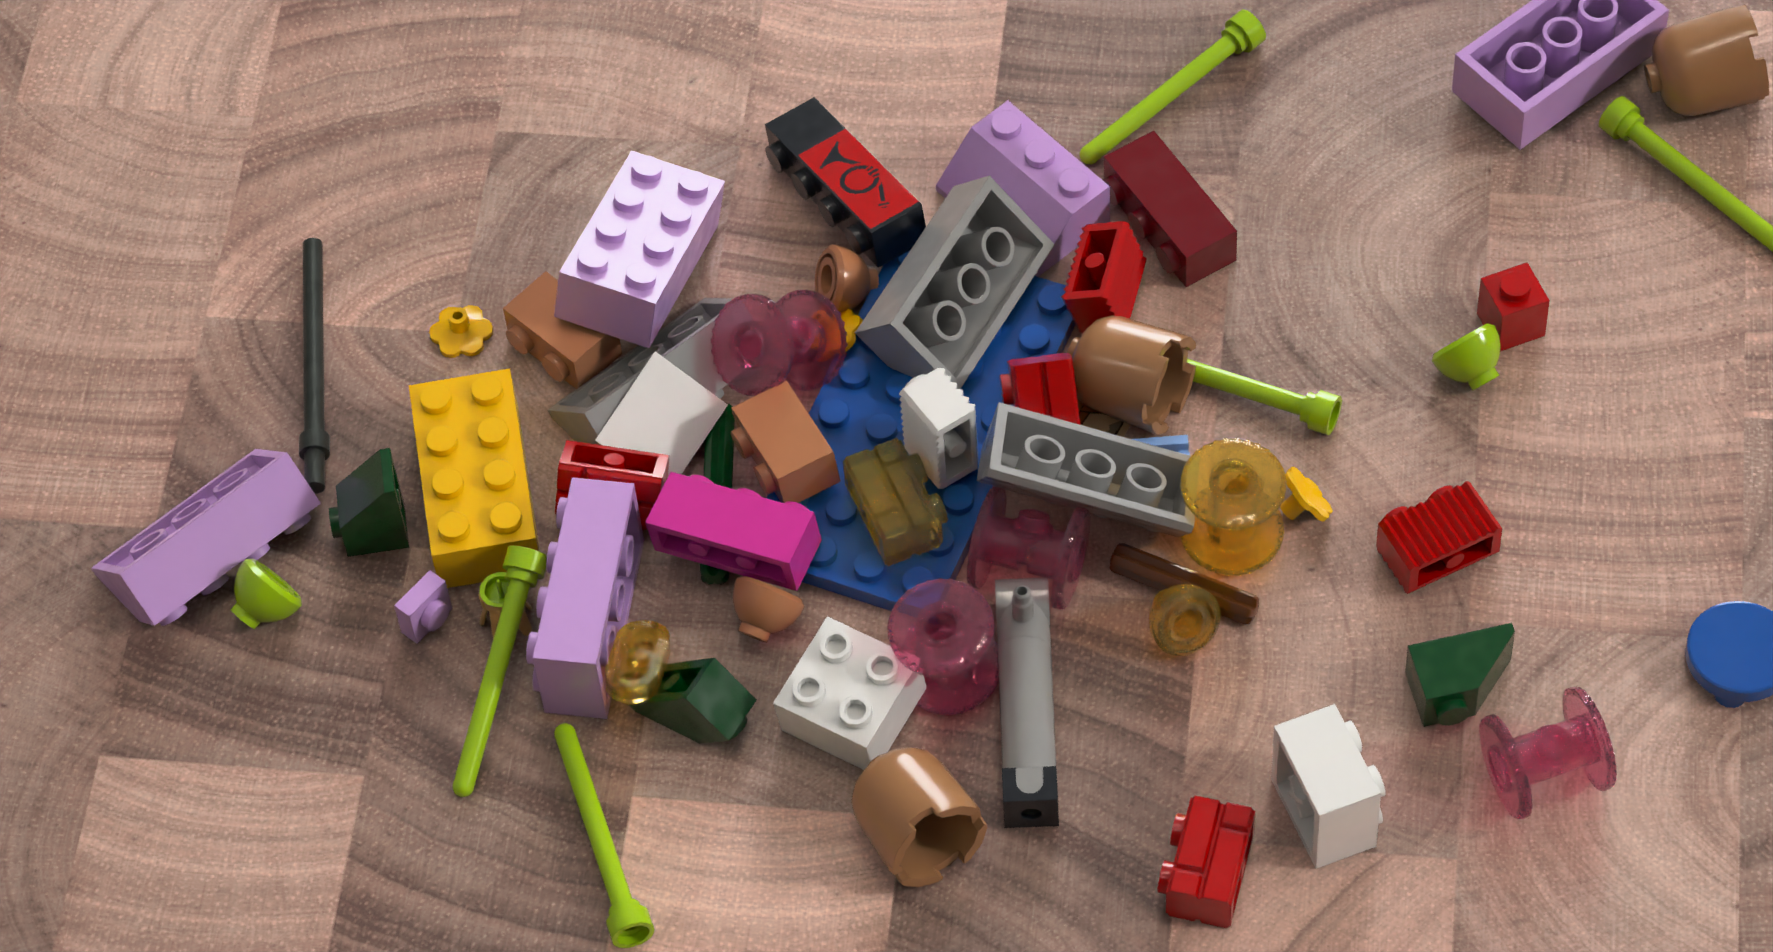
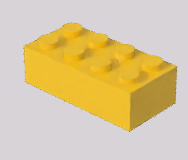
(472, 474)

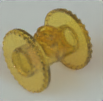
(1235, 502)

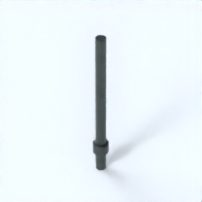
(314, 440)

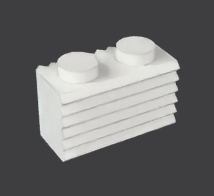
(939, 427)

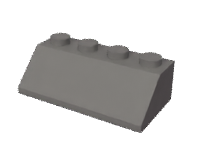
(956, 284)
(681, 342)
(1086, 470)

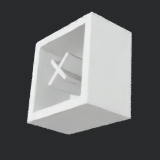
(848, 695)
(1327, 785)

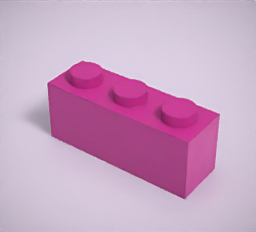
(734, 530)

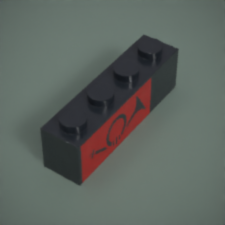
(845, 182)

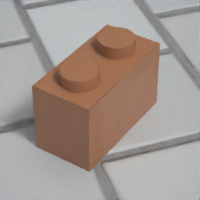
(562, 347)
(785, 445)

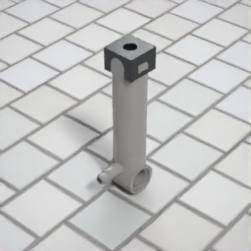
(1026, 703)

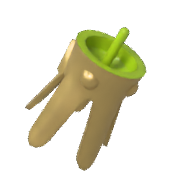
(492, 597)

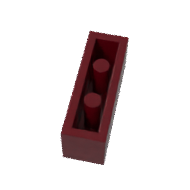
(1169, 209)

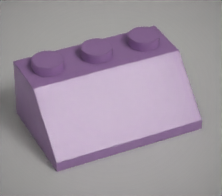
(1035, 174)

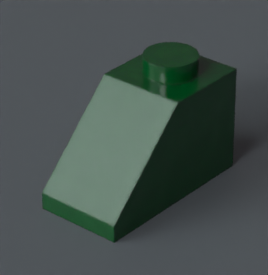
(370, 508)
(1457, 672)
(699, 701)

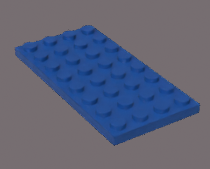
(864, 410)

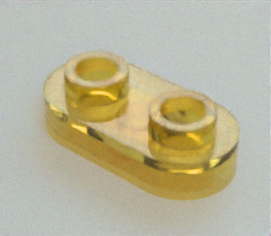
(637, 662)

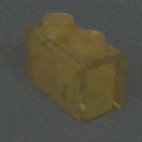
(894, 501)

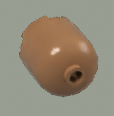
(1708, 63)
(1132, 371)
(916, 815)

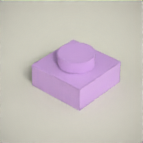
(423, 607)

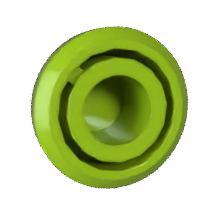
(1471, 357)
(262, 595)

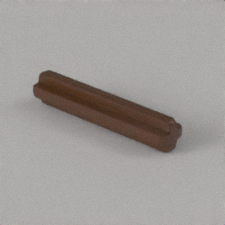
(1162, 574)

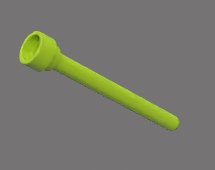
(1240, 34)
(1624, 121)
(1317, 410)
(523, 570)
(627, 919)

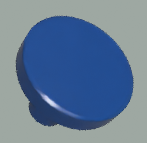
(1732, 652)

